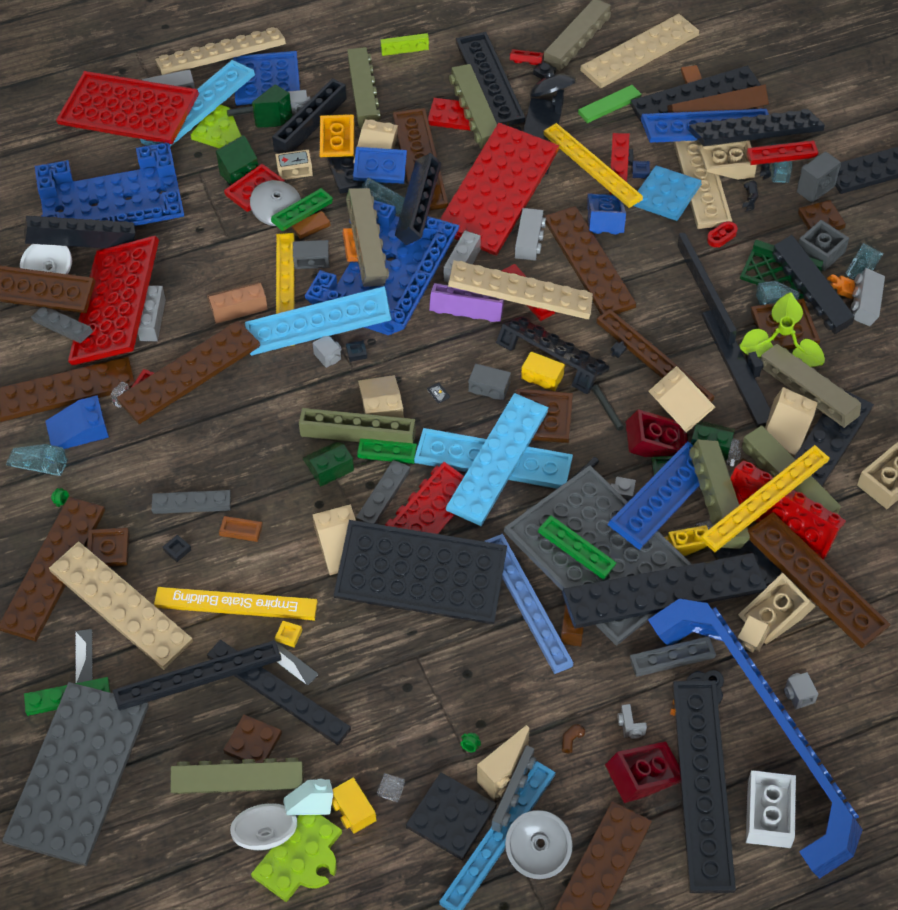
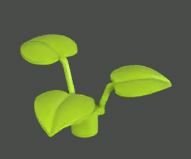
(787, 313)

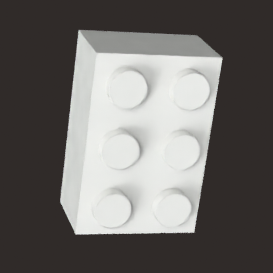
(771, 809)

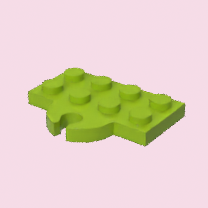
(300, 858)

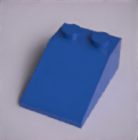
(605, 214)
(77, 424)

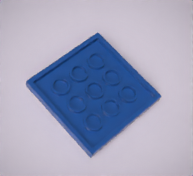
(269, 69)

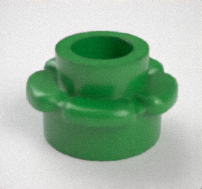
(59, 496)
(470, 742)

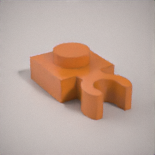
(843, 285)

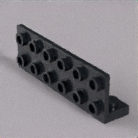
(543, 115)
(587, 366)

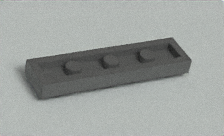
(62, 324)
(383, 493)
(191, 502)
(672, 656)
(511, 795)

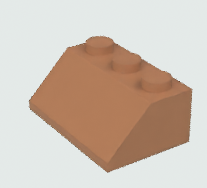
(237, 302)

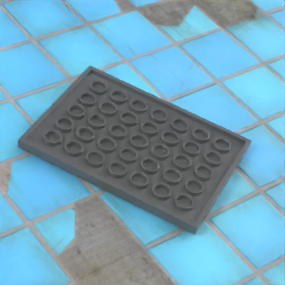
(586, 508)

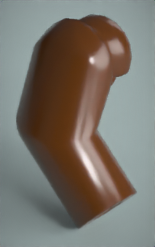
(568, 737)

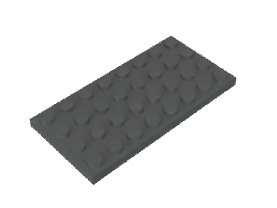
(75, 775)

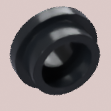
(618, 349)

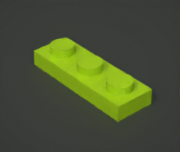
(404, 44)

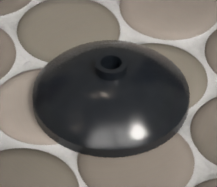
(551, 83)

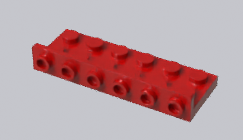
(427, 507)
(803, 516)

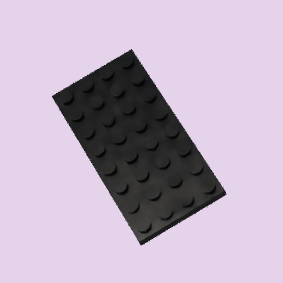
(420, 572)

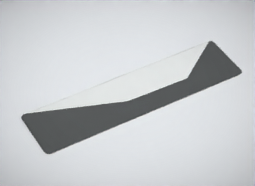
(83, 655)
(296, 666)

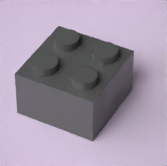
(818, 176)
(824, 243)

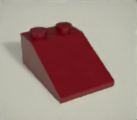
(654, 435)
(643, 771)

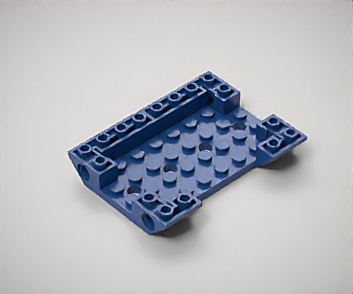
(143, 185)
(408, 272)

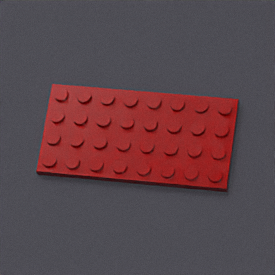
(128, 107)
(500, 185)
(116, 300)

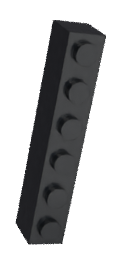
(308, 117)
(418, 199)
(77, 232)
(813, 285)

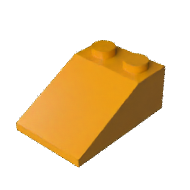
(337, 135)

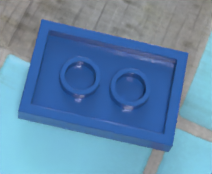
(380, 165)

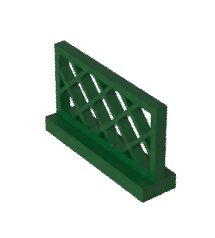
(765, 251)

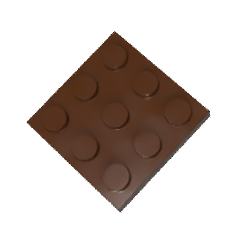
(803, 329)
(557, 421)

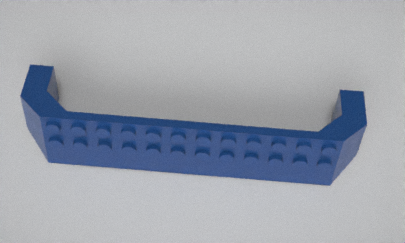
(843, 829)

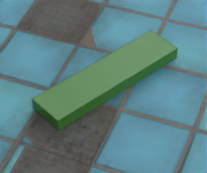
(609, 104)

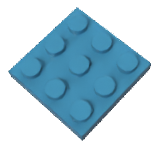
(667, 192)

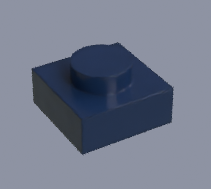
(640, 169)

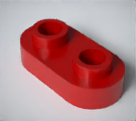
(719, 235)

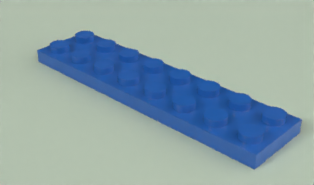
(675, 126)
(657, 499)

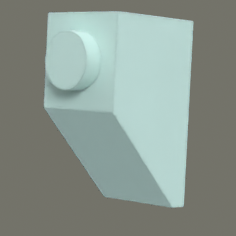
(310, 798)

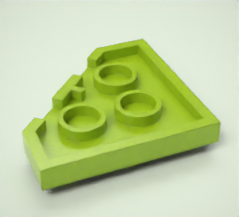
(216, 128)

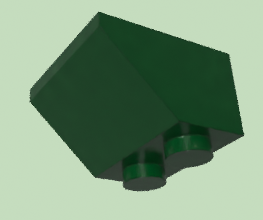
(272, 108)
(236, 160)
(714, 432)
(329, 463)

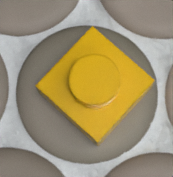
(288, 633)

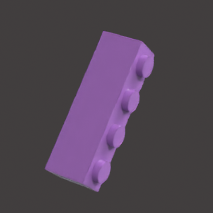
(465, 303)

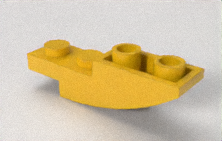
(687, 540)

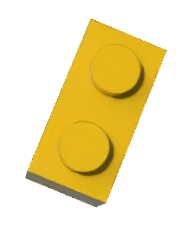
(542, 371)
(353, 806)

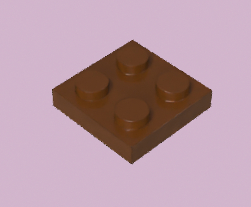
(821, 211)
(110, 545)
(252, 740)

